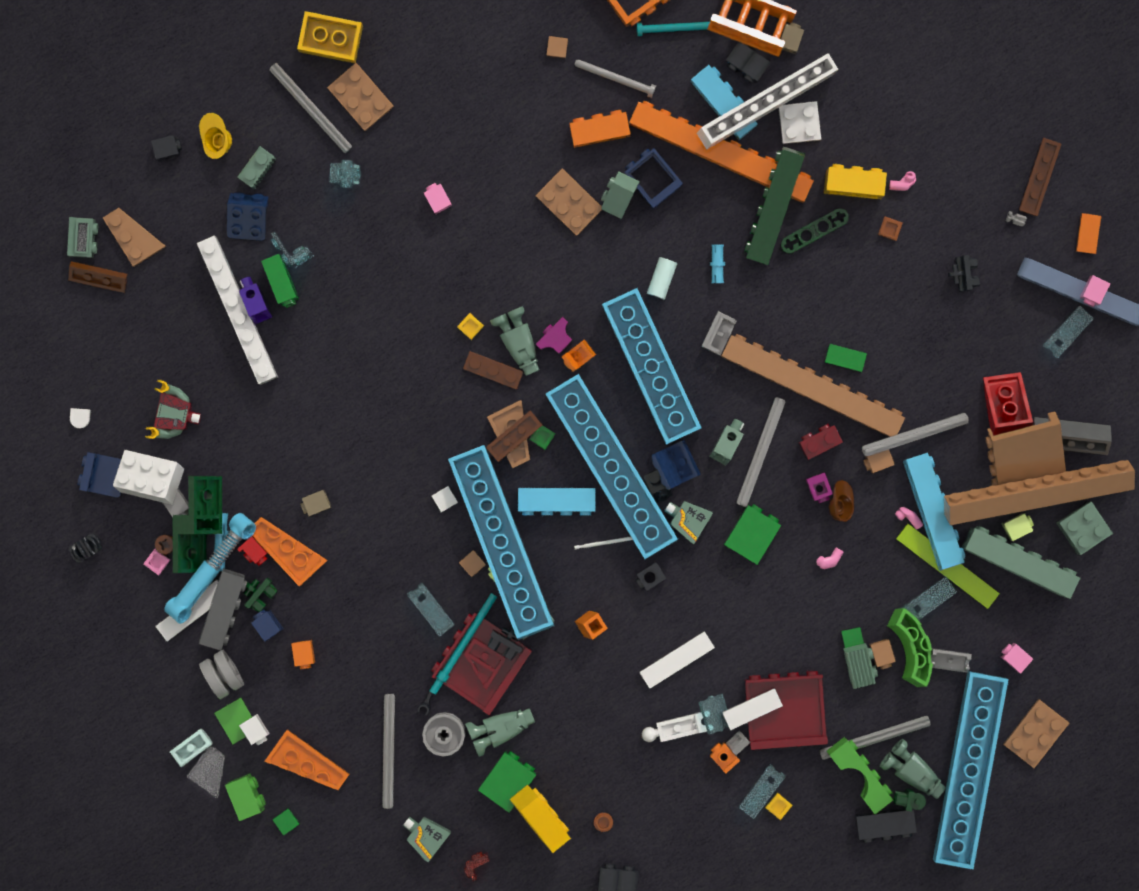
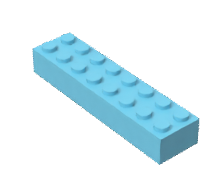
(651, 366)

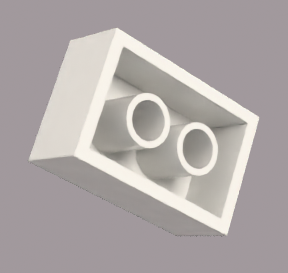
(148, 477)

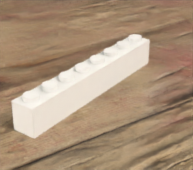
(767, 101)
(230, 296)

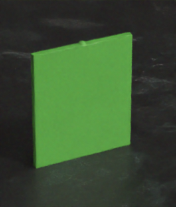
(233, 716)

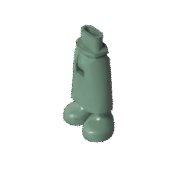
(518, 340)
(499, 729)
(914, 771)

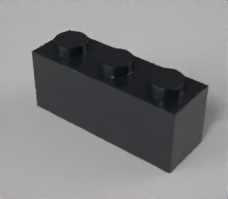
(885, 825)

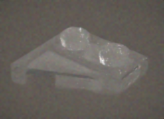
(209, 771)

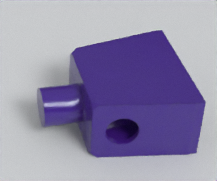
(256, 306)

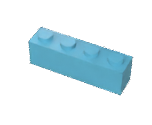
(719, 95)
(556, 499)

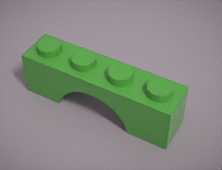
(873, 793)

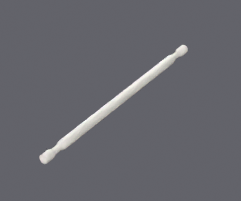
(603, 542)

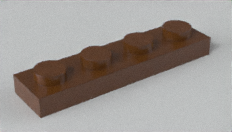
(1039, 177)

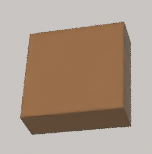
(557, 47)
(472, 563)

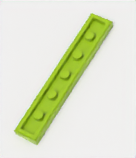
(957, 574)

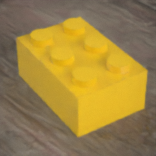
(330, 37)
(855, 182)
(541, 818)

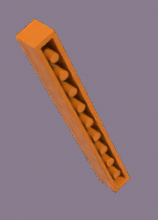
(724, 154)

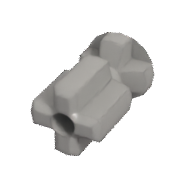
(1017, 219)

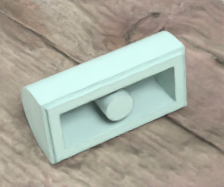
(662, 278)
(191, 747)

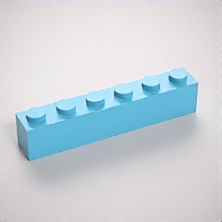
(931, 508)

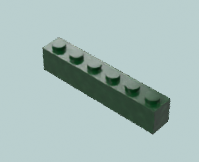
(775, 205)

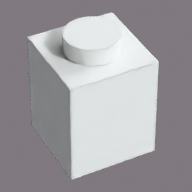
(255, 730)

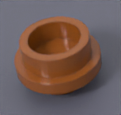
(603, 822)

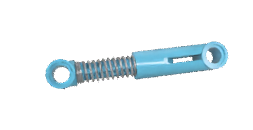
(180, 607)

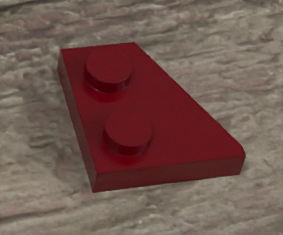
(484, 661)

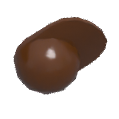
(842, 503)

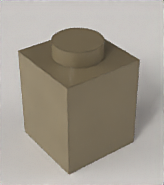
(792, 36)
(315, 503)

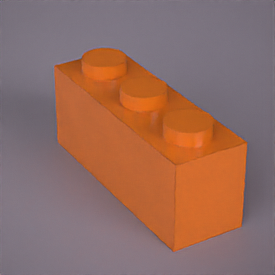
(599, 128)

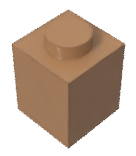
(878, 461)
(882, 654)

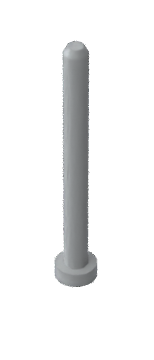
(616, 77)

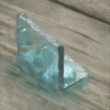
(300, 254)

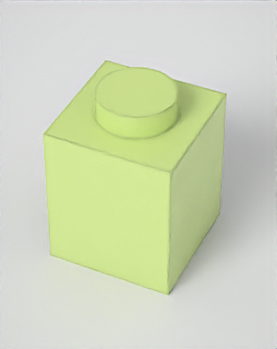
(1018, 526)

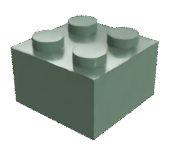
(1084, 528)

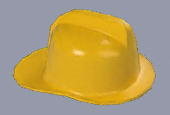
(214, 136)

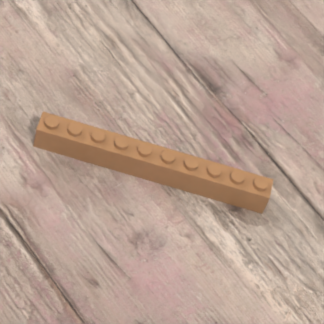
(813, 387)
(1039, 492)

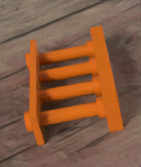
(750, 36)

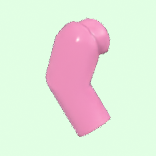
(905, 183)
(910, 515)
(831, 561)

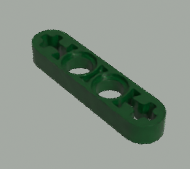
(813, 228)

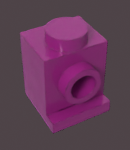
(820, 479)

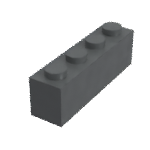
(1083, 436)
(222, 608)

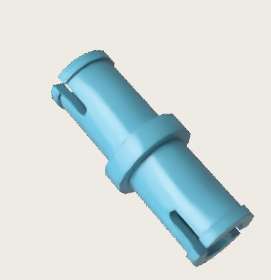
(717, 263)

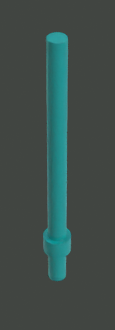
(443, 675)

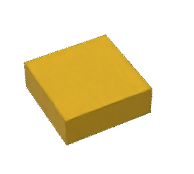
(470, 326)
(778, 806)

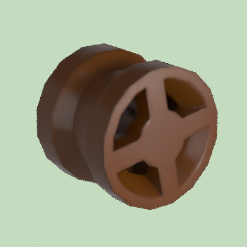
(167, 545)

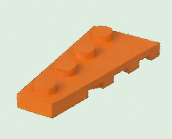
(289, 553)
(299, 757)

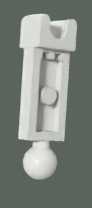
(675, 728)

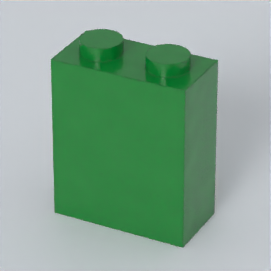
(280, 281)
(753, 533)
(507, 779)

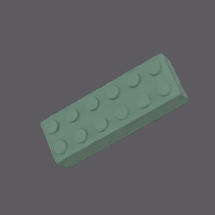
(1023, 564)

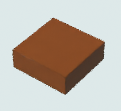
(890, 228)

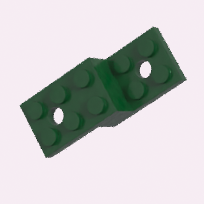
(203, 519)

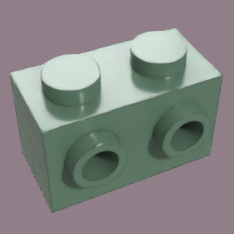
(619, 195)

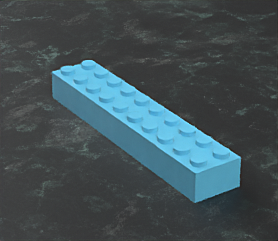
(611, 466)
(501, 542)
(970, 770)

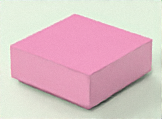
(157, 562)

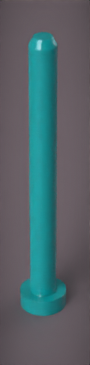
(671, 27)

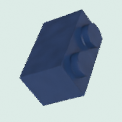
(266, 624)

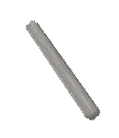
(309, 106)
(915, 434)
(760, 452)
(885, 734)
(388, 750)

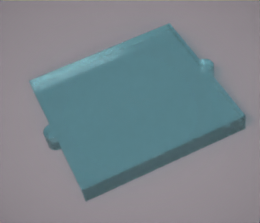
(712, 713)

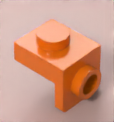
(578, 356)

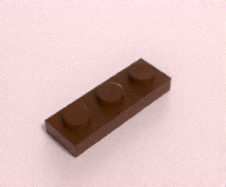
(97, 277)
(493, 370)
(514, 436)

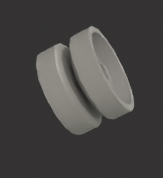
(221, 674)
(443, 745)

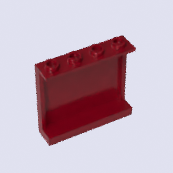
(462, 676)
(798, 720)

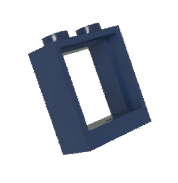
(675, 185)

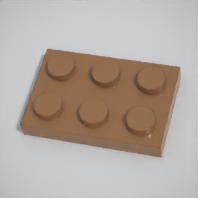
(360, 97)
(569, 202)
(1036, 733)

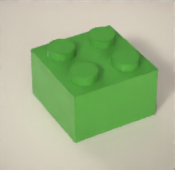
(245, 796)

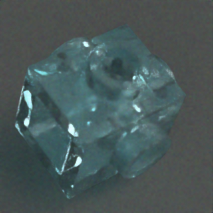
(345, 173)

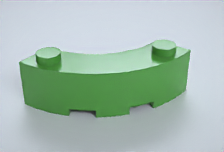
(916, 647)

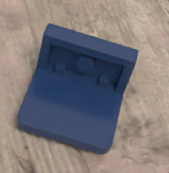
(246, 216)
(675, 465)
(99, 474)

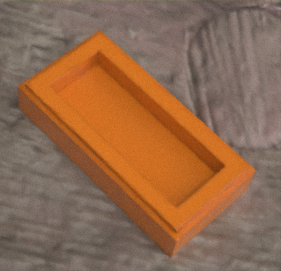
(1088, 233)

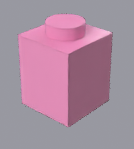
(437, 198)
(1094, 291)
(1016, 657)

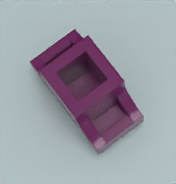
(555, 337)

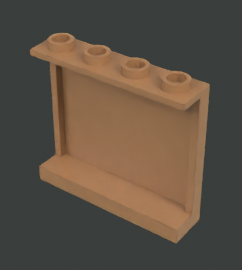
(1026, 452)

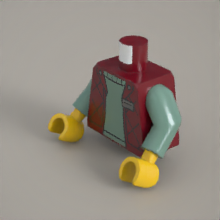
(172, 413)

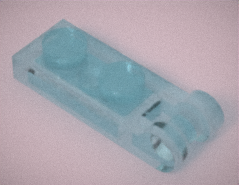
(1068, 331)
(931, 598)
(431, 610)
(761, 792)

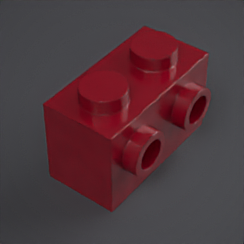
(824, 440)

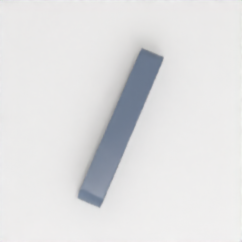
(1073, 288)

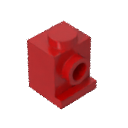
(253, 551)

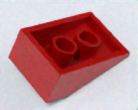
(1007, 403)

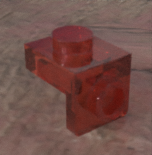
(477, 860)

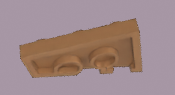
(132, 237)
(501, 422)

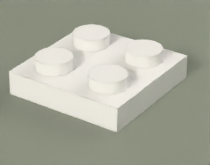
(799, 122)

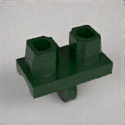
(266, 588)
(909, 800)

